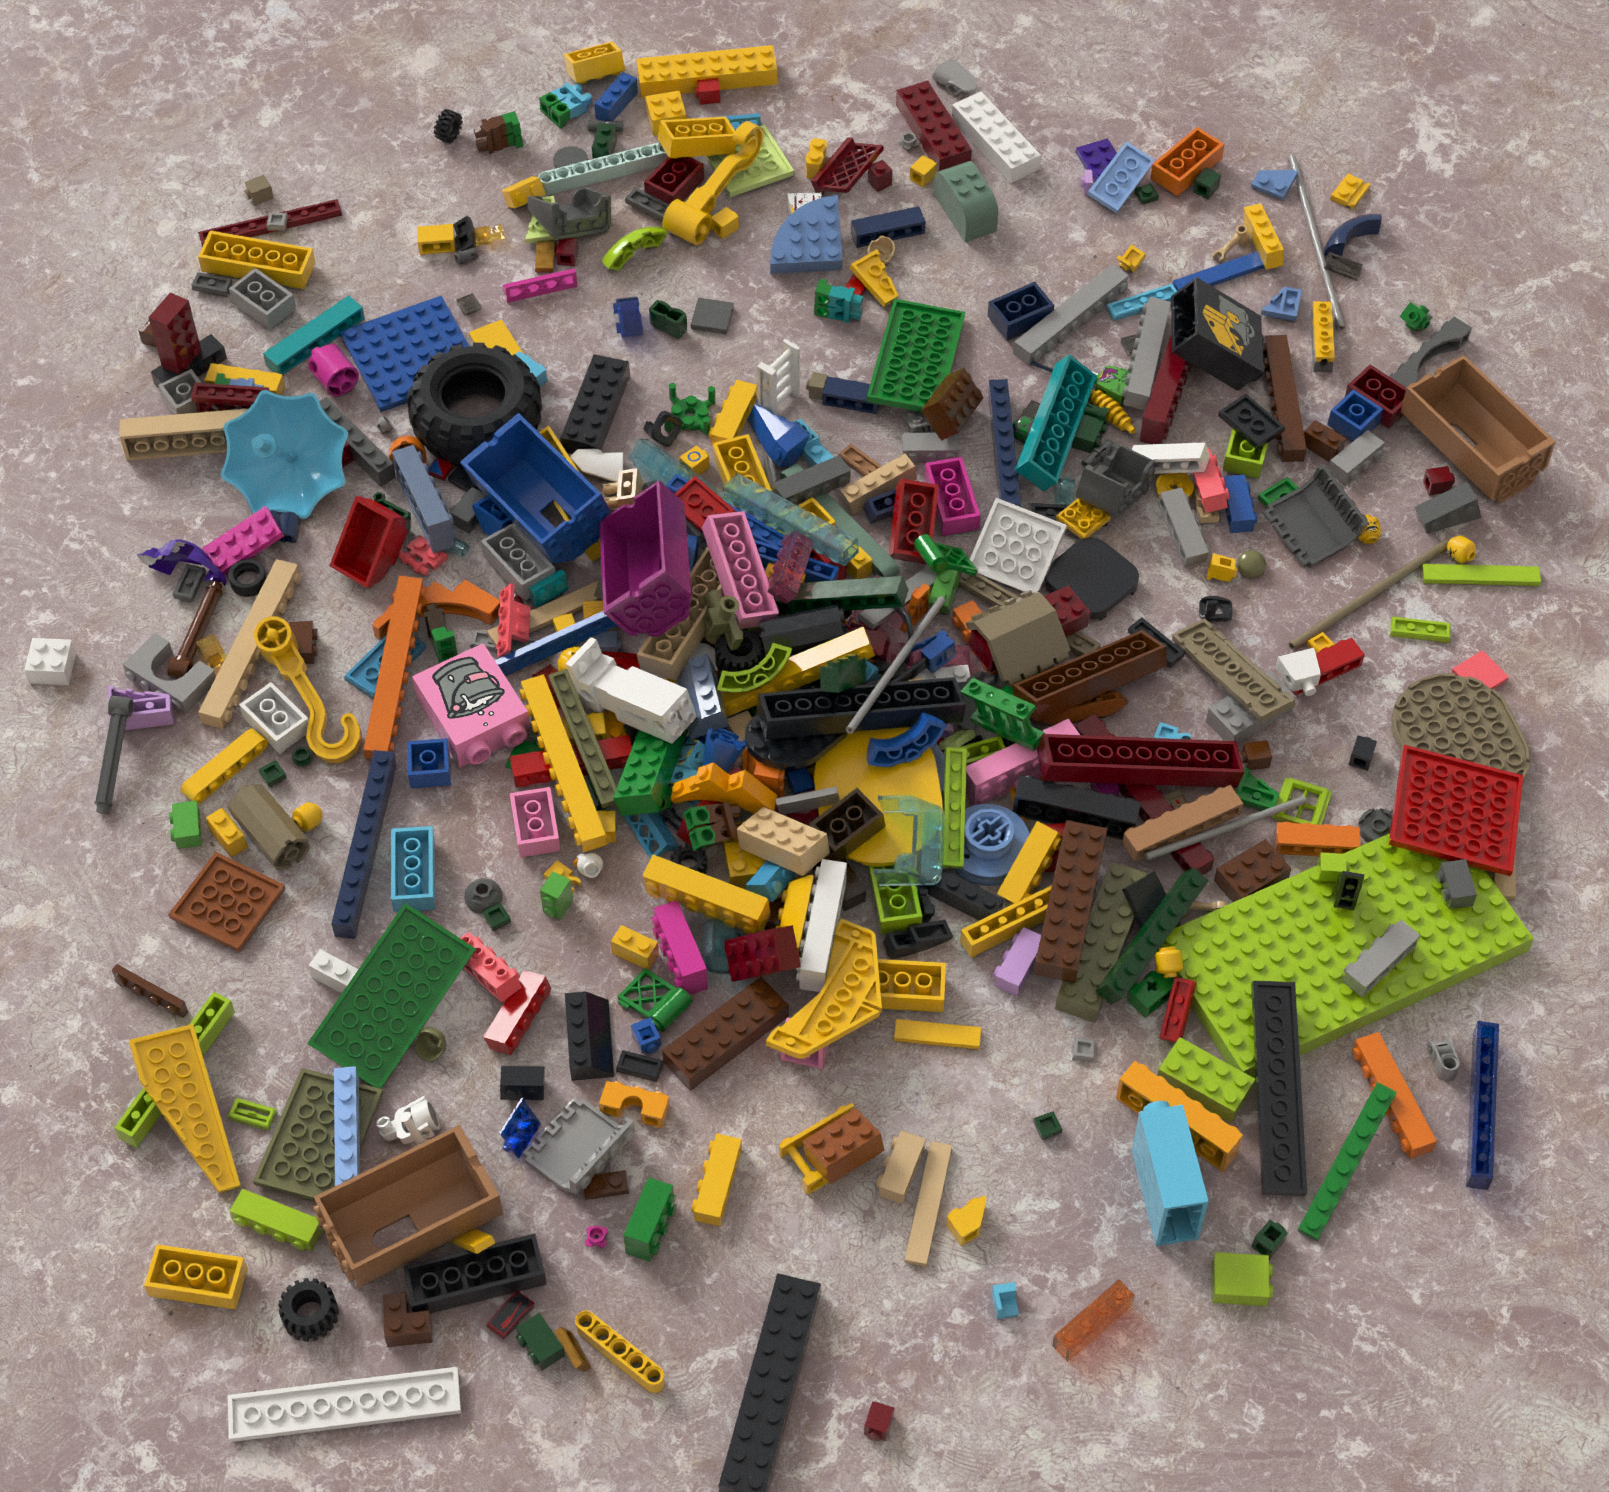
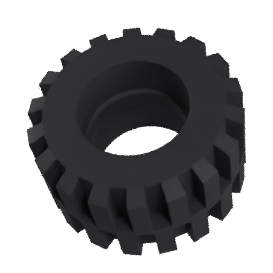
(751, 645)
(304, 1293)

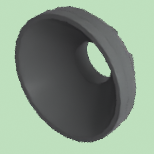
(482, 902)

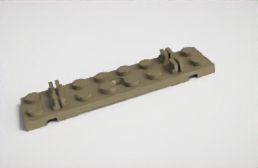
(1233, 670)

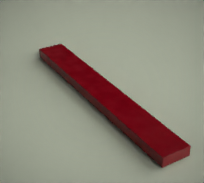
(296, 218)

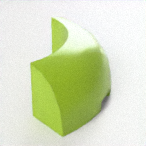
(625, 247)
(758, 675)

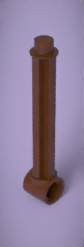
(183, 662)

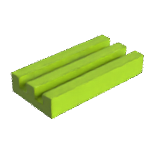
(249, 1121)

